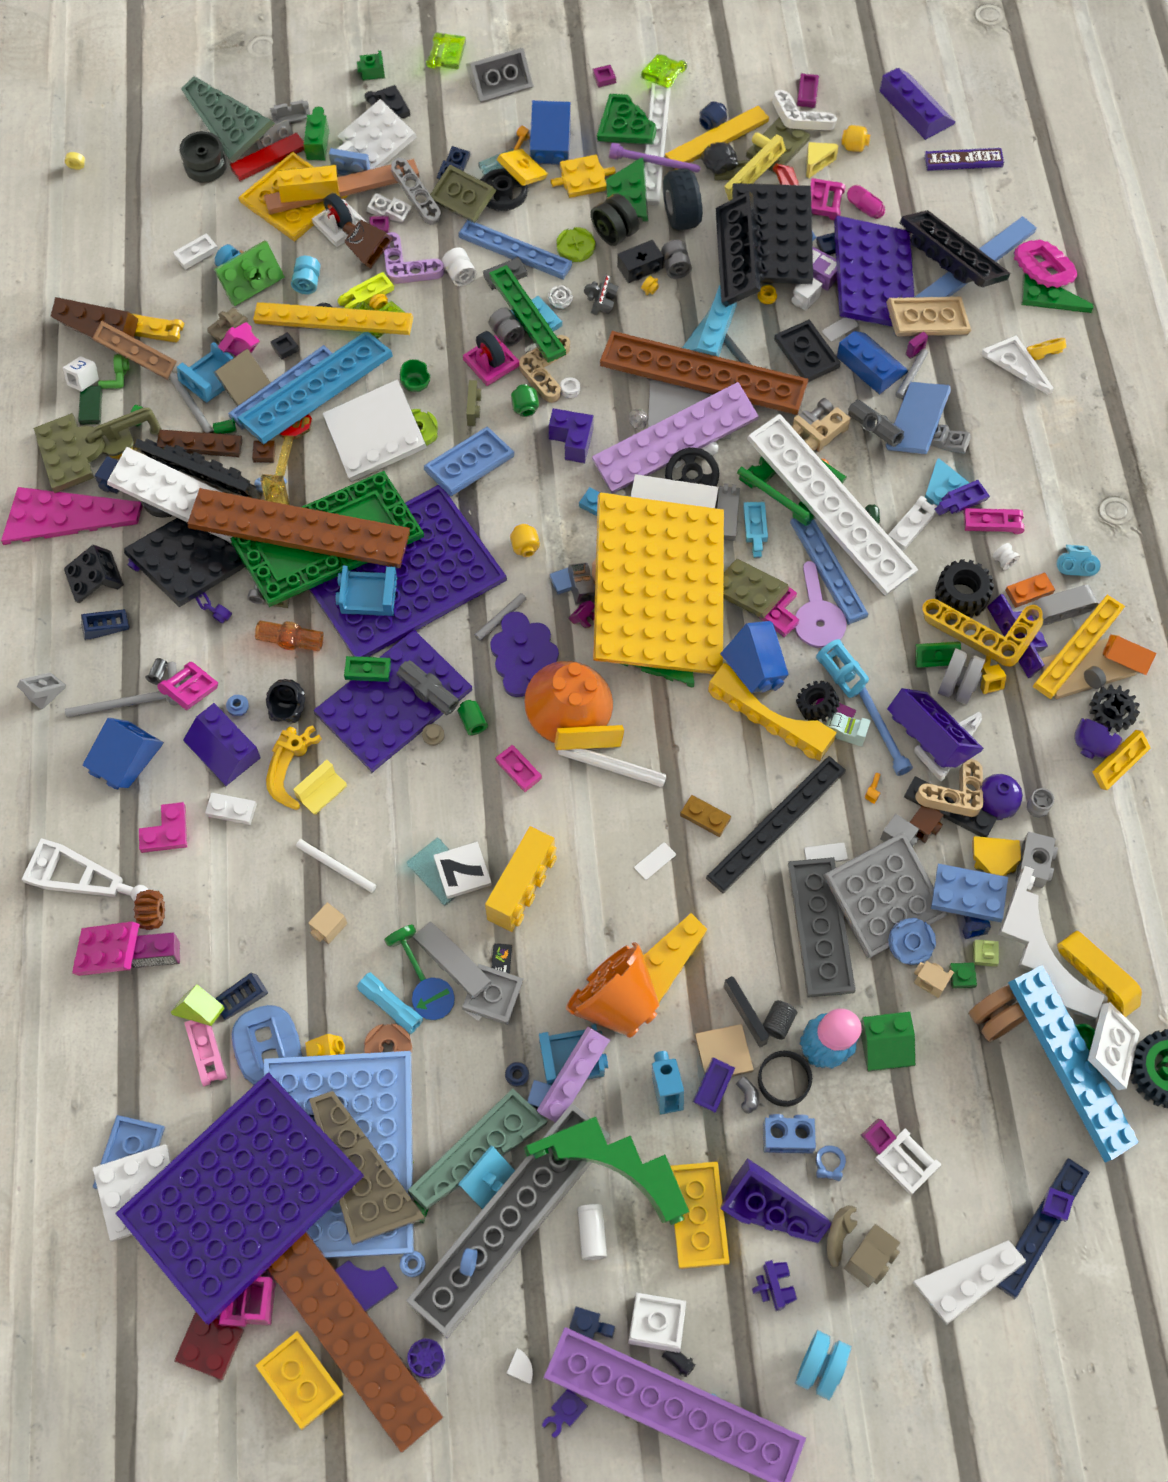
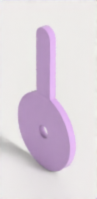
(816, 611)

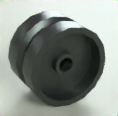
(203, 156)
(615, 219)

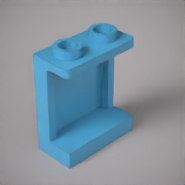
(201, 376)
(367, 592)
(558, 1048)

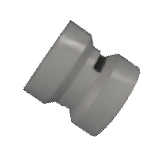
(1043, 798)

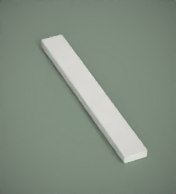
(658, 114)

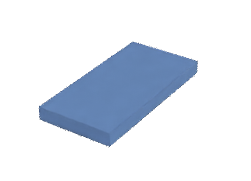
(920, 416)
(469, 461)

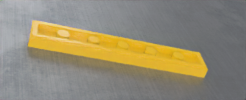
(725, 133)
(1078, 646)

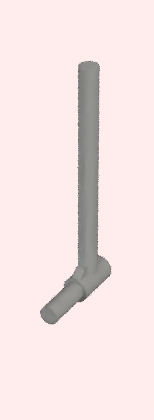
(127, 701)

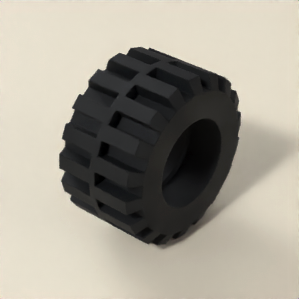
(965, 574)

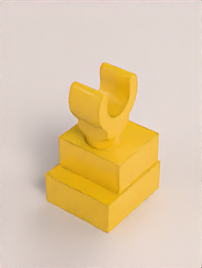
(992, 677)

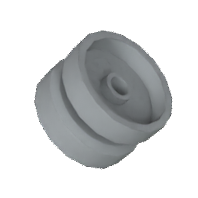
(964, 677)

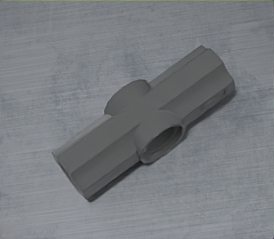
(884, 428)
(427, 687)

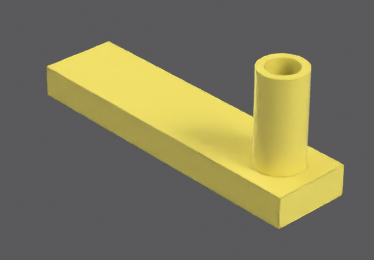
(770, 152)

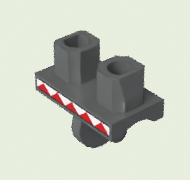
(599, 292)

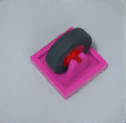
(490, 358)

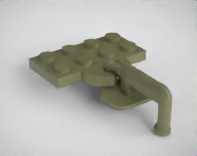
(71, 448)

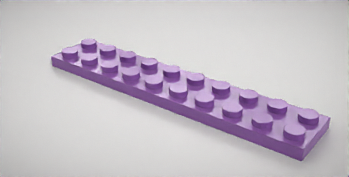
(674, 1408)

